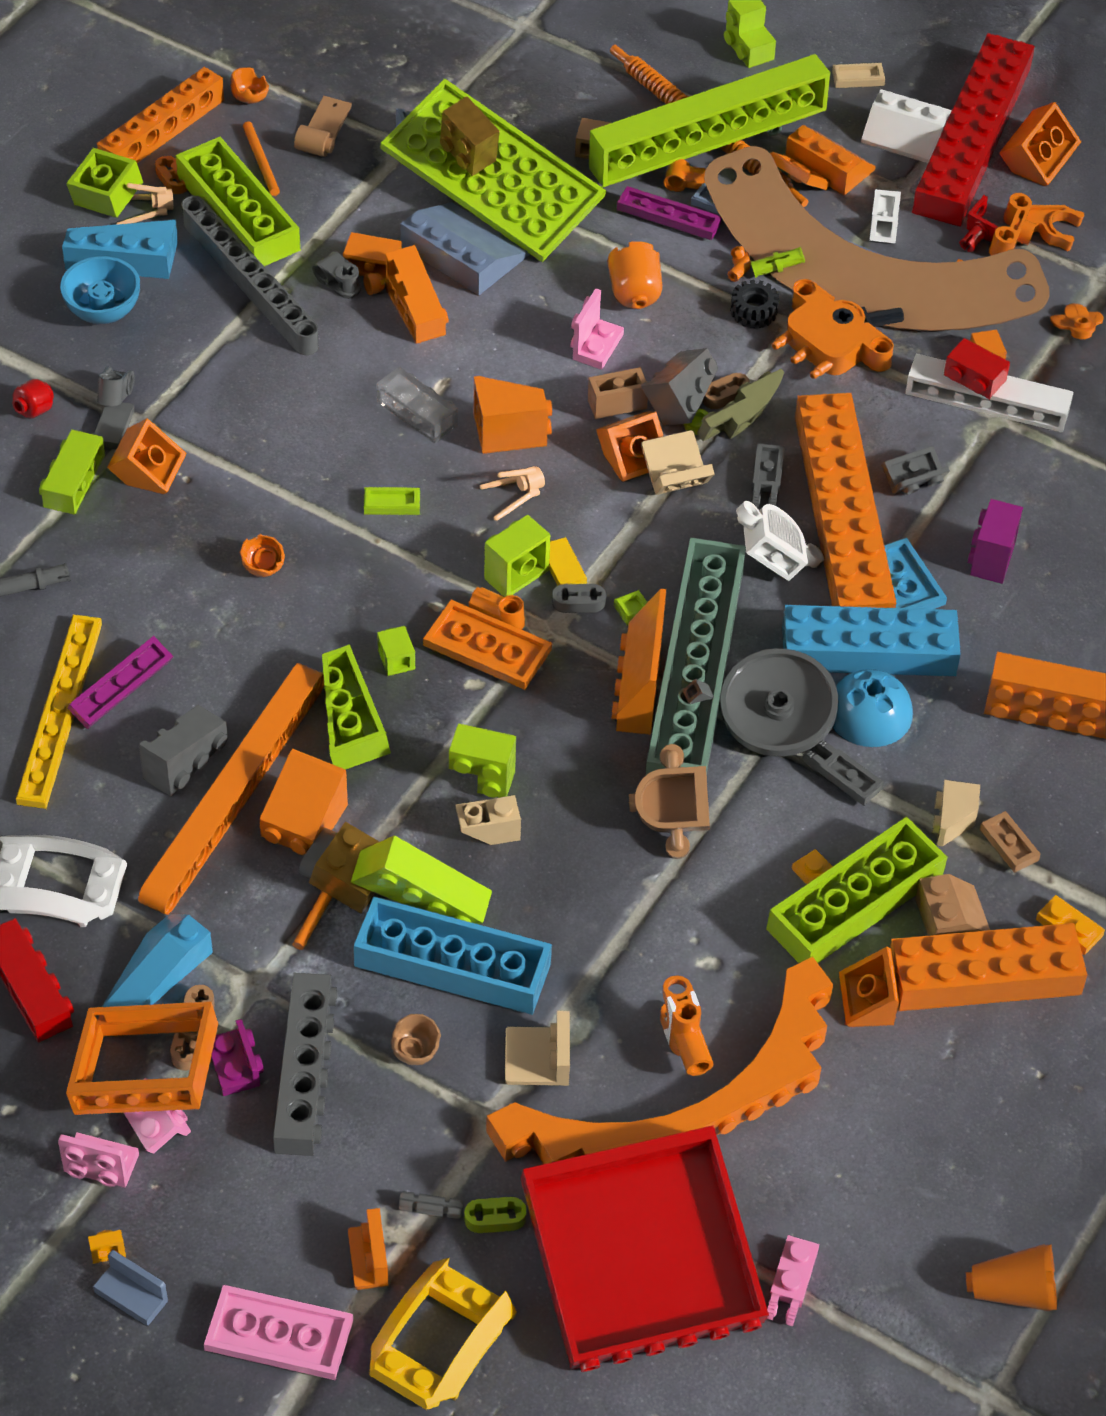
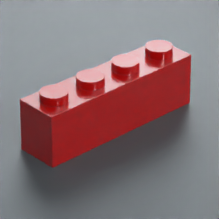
(30, 984)

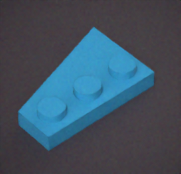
(911, 579)

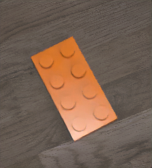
(487, 644)

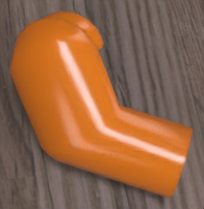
(741, 263)

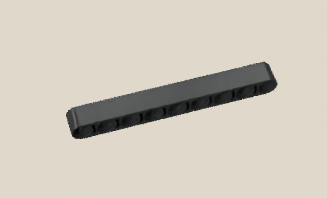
(250, 275)

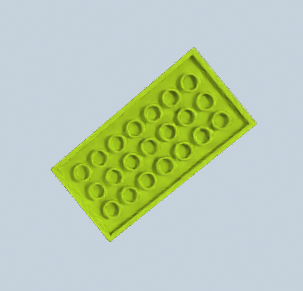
(522, 194)

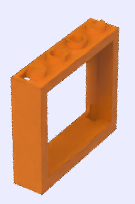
(146, 1094)

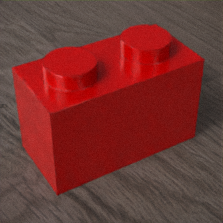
(976, 368)

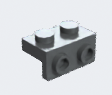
(914, 470)

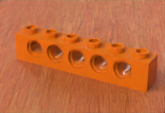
(166, 116)

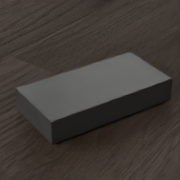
(114, 424)

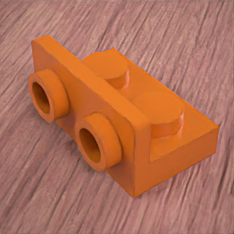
(368, 1252)

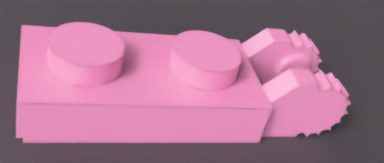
(792, 1276)

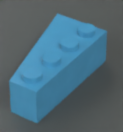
(143, 245)

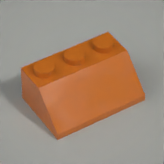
(1041, 145)
(828, 159)

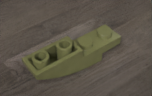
(745, 408)

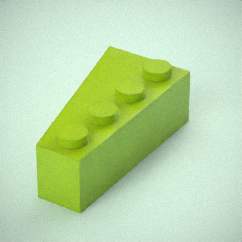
(352, 718)
(420, 881)

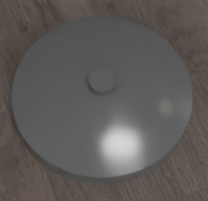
(779, 702)

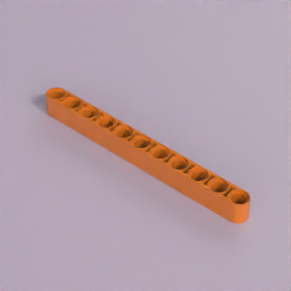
(231, 790)

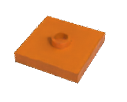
(800, 172)

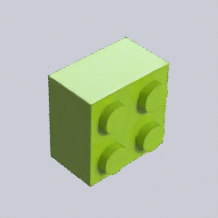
(102, 182)
(517, 556)

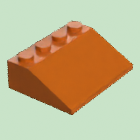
(639, 668)

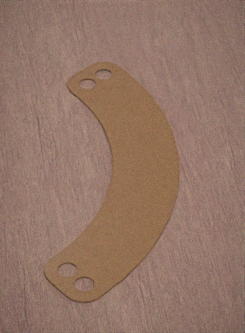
(932, 295)

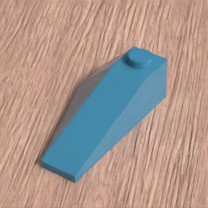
(161, 961)

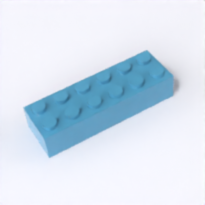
(875, 638)
(452, 955)

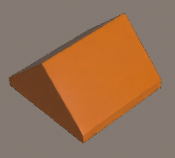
(870, 991)

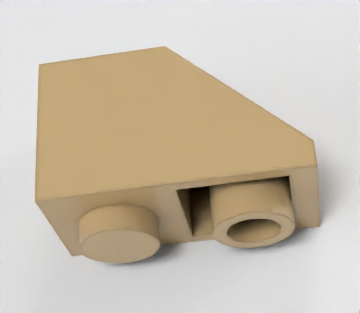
(957, 808)
(491, 820)

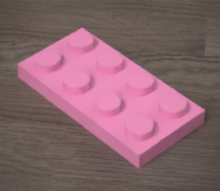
(278, 1332)

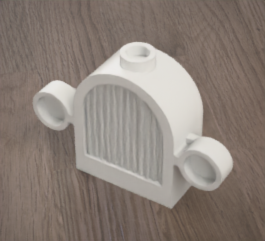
(776, 540)

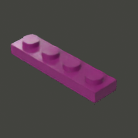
(669, 213)
(120, 682)

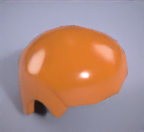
(247, 86)
(262, 555)

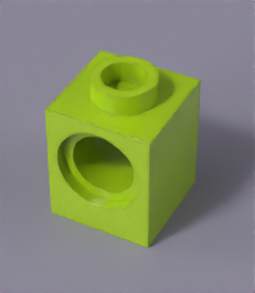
(396, 650)

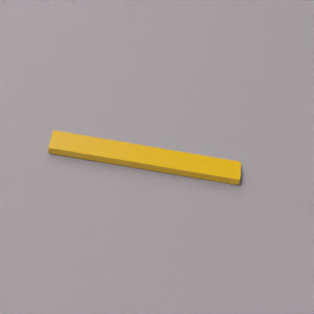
(56, 718)

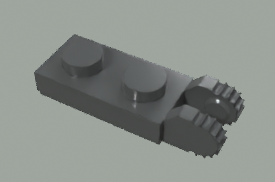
(767, 472)
(844, 772)

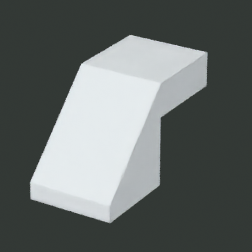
(885, 216)

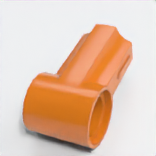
(682, 175)
(506, 609)

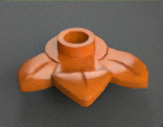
(1077, 320)

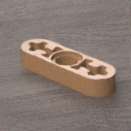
(178, 1043)

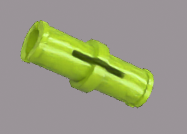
(778, 262)

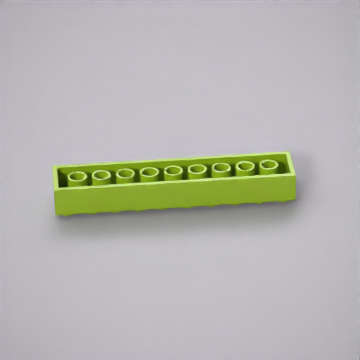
(708, 120)

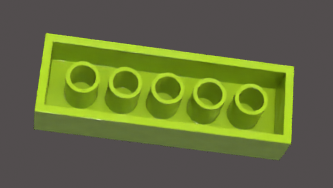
(239, 200)
(855, 892)

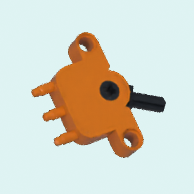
(836, 332)

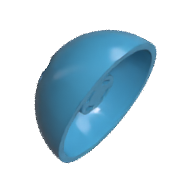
(100, 289)
(872, 708)

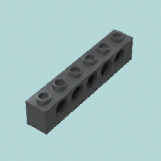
(290, 1135)

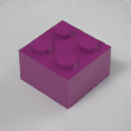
(994, 540)

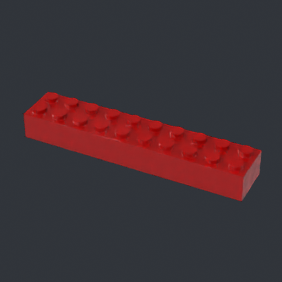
(973, 130)

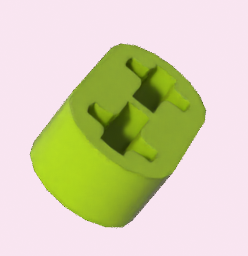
(495, 1214)

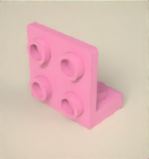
(593, 338)
(97, 1159)

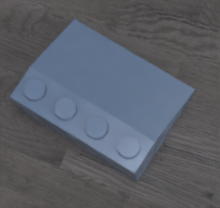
(461, 246)

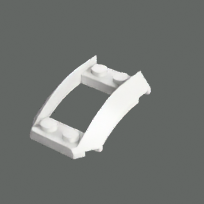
(99, 894)

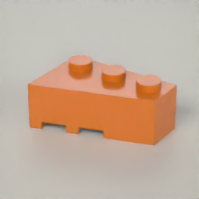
(414, 295)

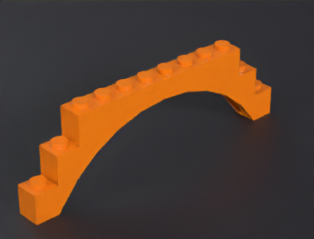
(774, 1076)

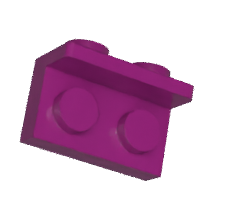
(234, 1060)

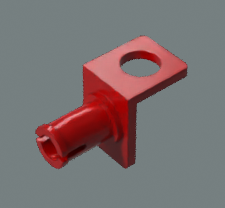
(978, 226)

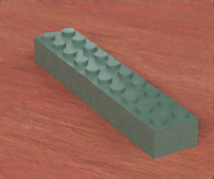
(698, 651)

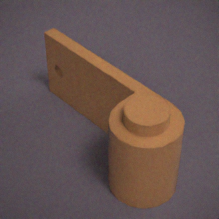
(323, 128)

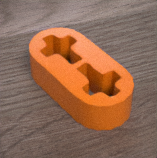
(167, 176)

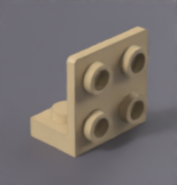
(675, 462)
(539, 1053)

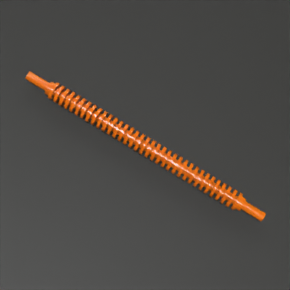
(670, 93)

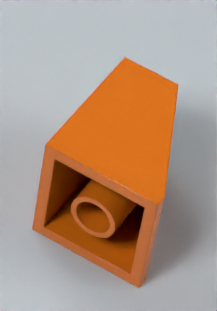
(510, 415)
(304, 802)

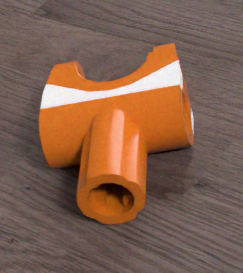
(683, 1026)

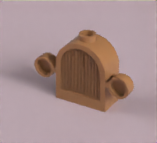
(673, 800)

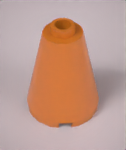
(1017, 1279)

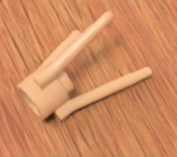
(160, 198)
(527, 480)

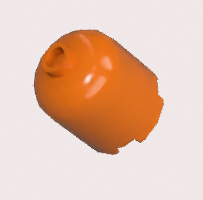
(635, 275)

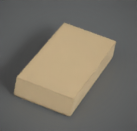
(858, 75)

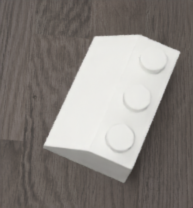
(904, 125)

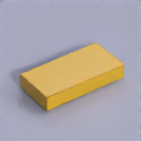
(564, 564)

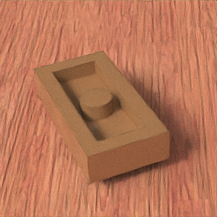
(1010, 841)

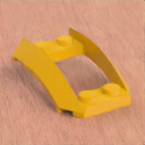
(465, 1298)

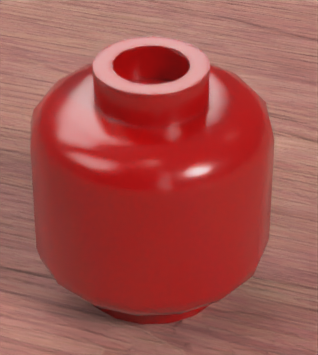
(32, 398)

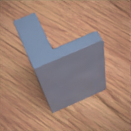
(132, 1289)

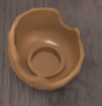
(415, 1039)

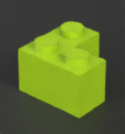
(747, 32)
(484, 754)

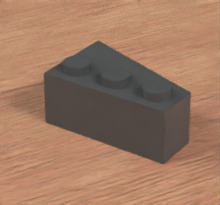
(681, 386)
(182, 750)

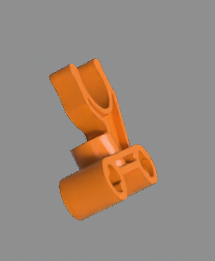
(1028, 218)

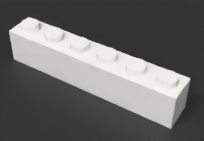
(1014, 400)

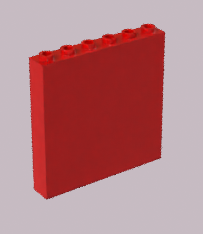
(643, 1248)

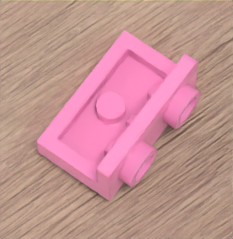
(157, 1127)

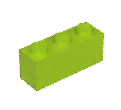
(72, 471)

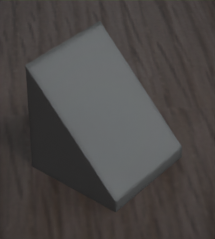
(697, 692)

